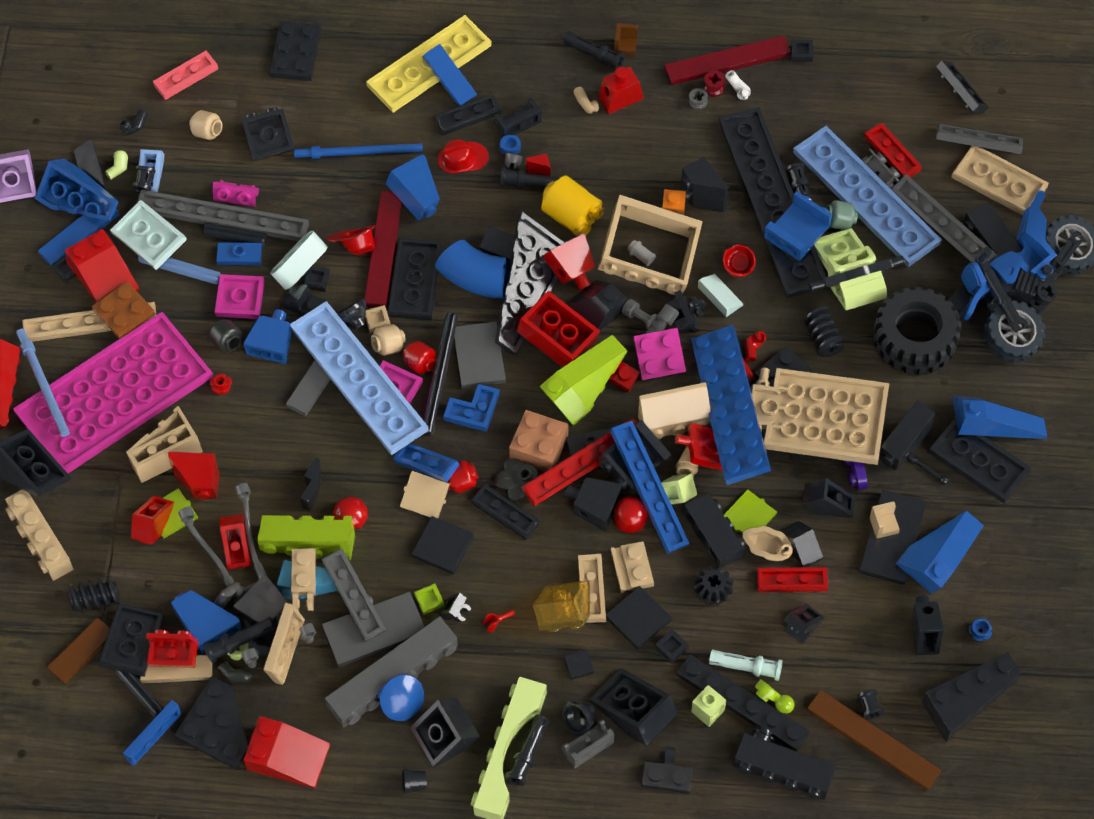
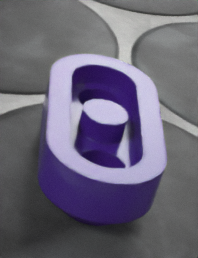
(858, 475)

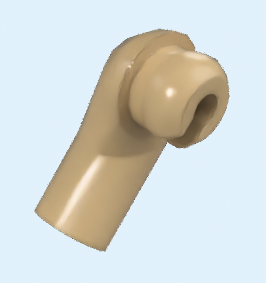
(583, 100)

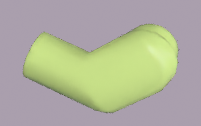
(119, 166)

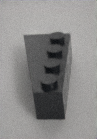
(968, 695)

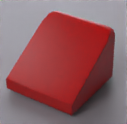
(538, 165)

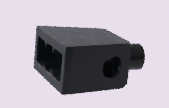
(595, 501)
(261, 602)
(926, 619)

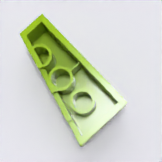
(325, 535)

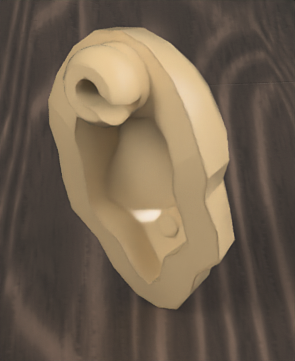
(768, 543)

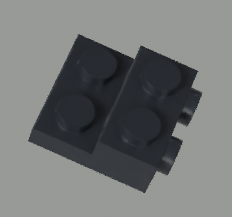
(267, 133)

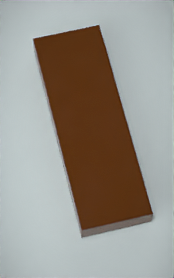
(80, 651)

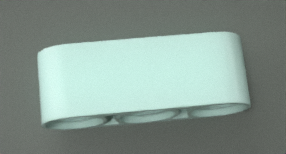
(298, 260)

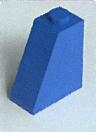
(415, 187)
(203, 618)

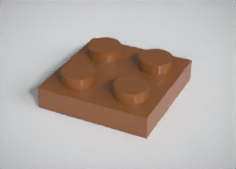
(123, 310)

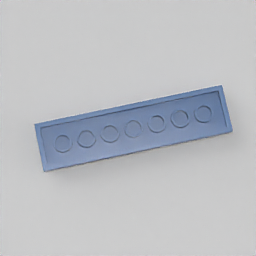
(872, 199)

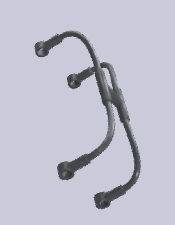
(243, 491)

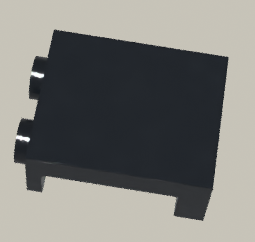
(613, 463)

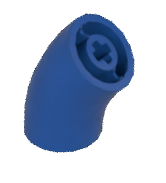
(473, 270)

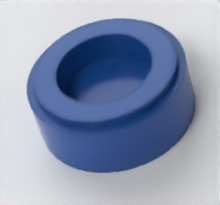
(510, 144)

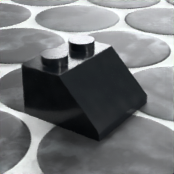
(704, 186)
(444, 731)

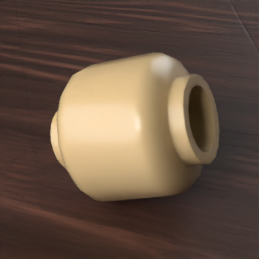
(205, 125)
(387, 340)

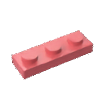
(185, 75)

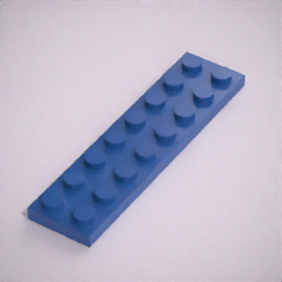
(731, 405)

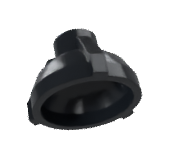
(354, 314)
(578, 717)

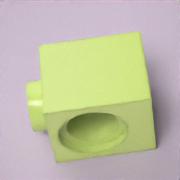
(708, 706)

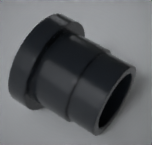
(413, 780)

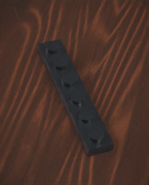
(744, 703)

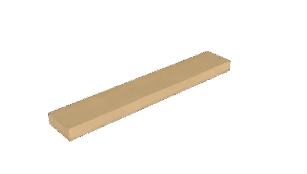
(67, 325)

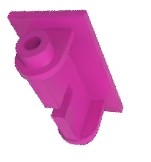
(234, 193)

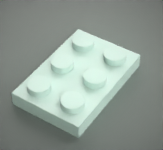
(148, 234)

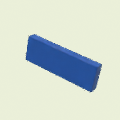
(449, 75)
(426, 462)
(152, 733)

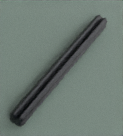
(440, 372)

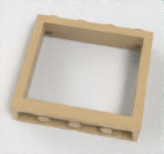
(658, 218)

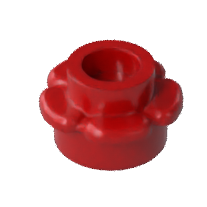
(223, 388)

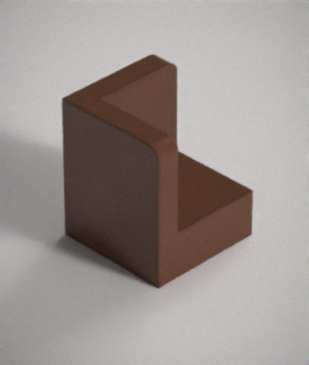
(626, 39)

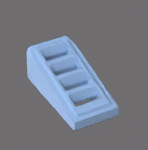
(153, 155)

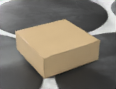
(376, 318)

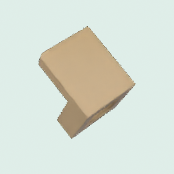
(884, 520)

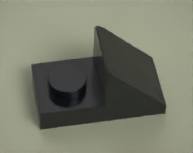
(300, 300)
(803, 622)

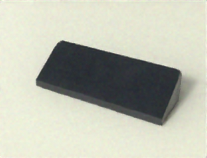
(88, 162)

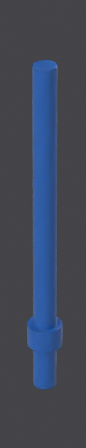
(317, 152)

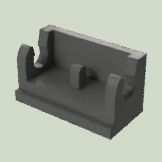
(588, 744)

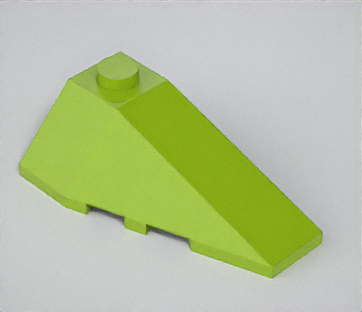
(582, 380)

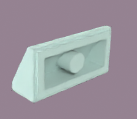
(719, 294)

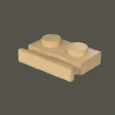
(632, 567)

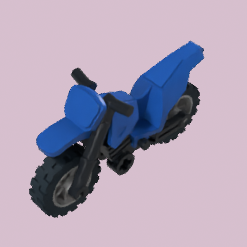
(1019, 279)

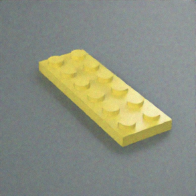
(411, 73)

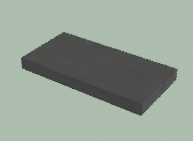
(399, 618)

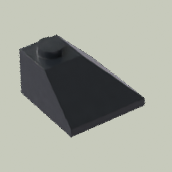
(599, 303)

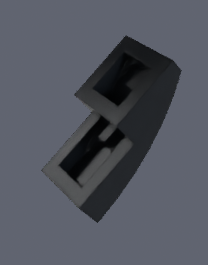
(313, 482)

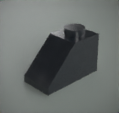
(828, 498)

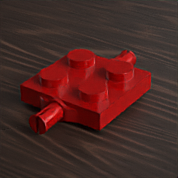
(701, 446)

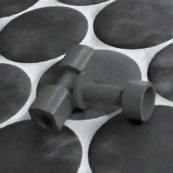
(655, 322)

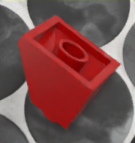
(196, 473)

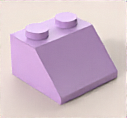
(16, 176)

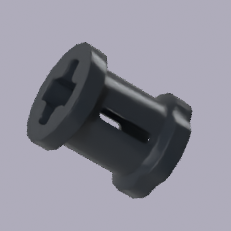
(143, 178)
(870, 704)

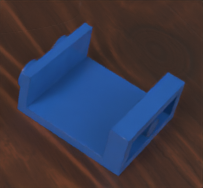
(799, 226)

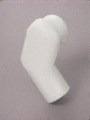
(739, 86)

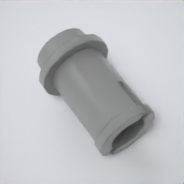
(641, 252)

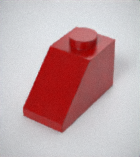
(151, 519)
(235, 541)

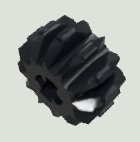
(705, 581)

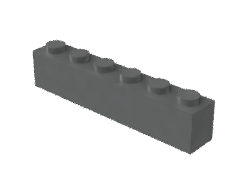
(410, 657)

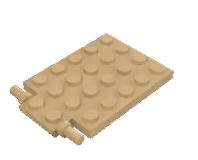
(821, 414)

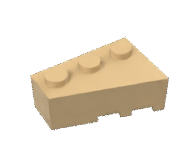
(150, 453)

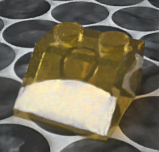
(563, 606)

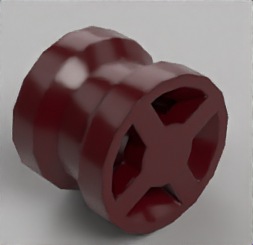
(718, 80)

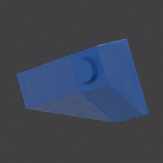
(72, 190)
(987, 418)
(940, 552)

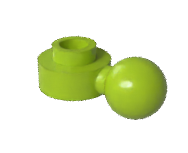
(783, 703)

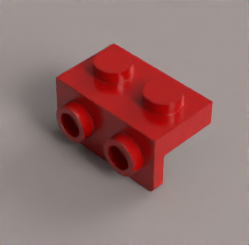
(172, 649)

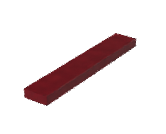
(728, 59)
(384, 251)

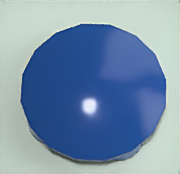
(401, 697)

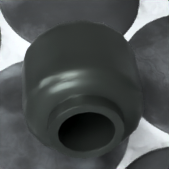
(225, 336)

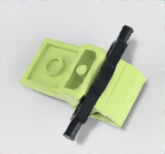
(852, 269)

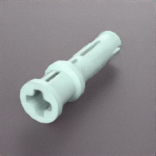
(757, 665)

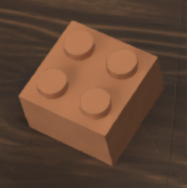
(539, 441)

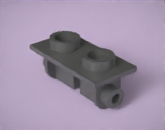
(876, 164)

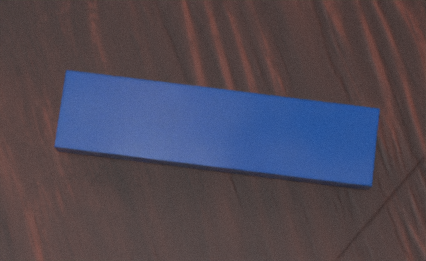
(77, 231)

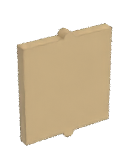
(424, 495)

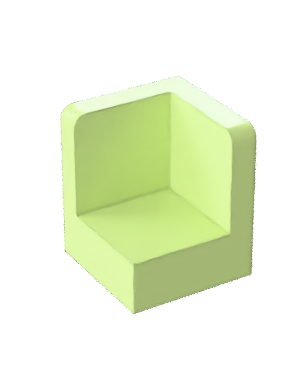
(679, 488)

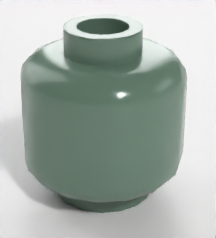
(842, 214)

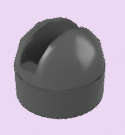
(514, 159)

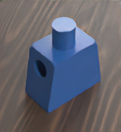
(270, 338)

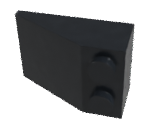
(29, 464)
(635, 706)

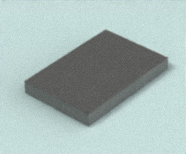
(479, 355)

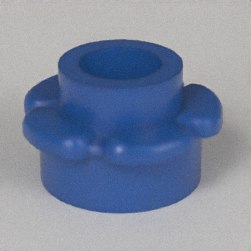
(980, 624)

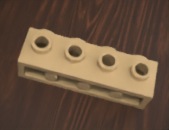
(39, 534)

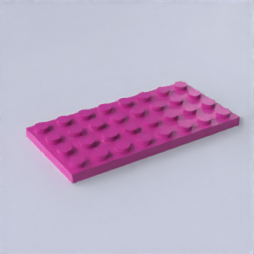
(115, 392)

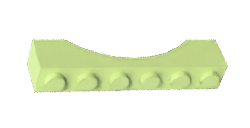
(525, 704)

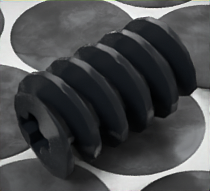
(823, 332)
(95, 594)

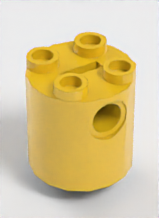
(571, 205)

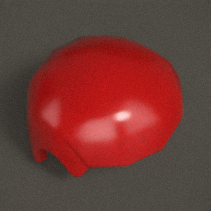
(739, 261)
(351, 507)
(630, 514)

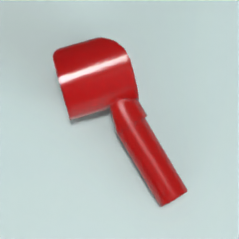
(494, 619)

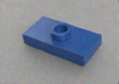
(239, 254)

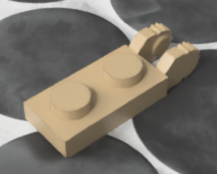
(303, 576)

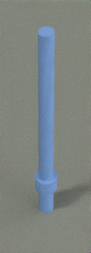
(28, 350)

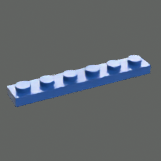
(649, 487)

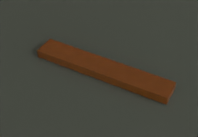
(874, 740)

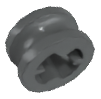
(698, 104)

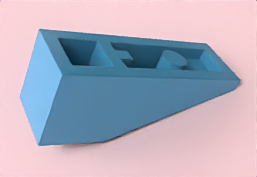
(323, 581)

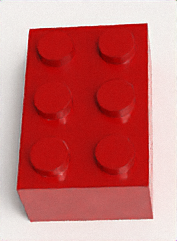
(557, 330)

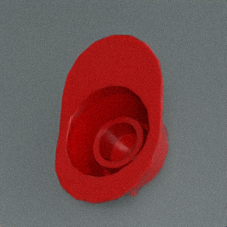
(462, 156)
(355, 240)

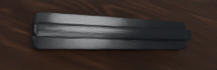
(234, 234)
(141, 692)

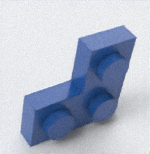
(474, 414)

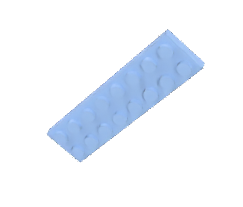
(359, 378)

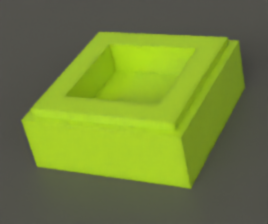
(429, 599)

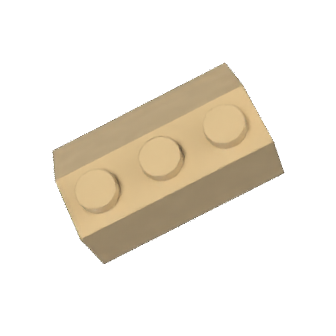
(675, 409)

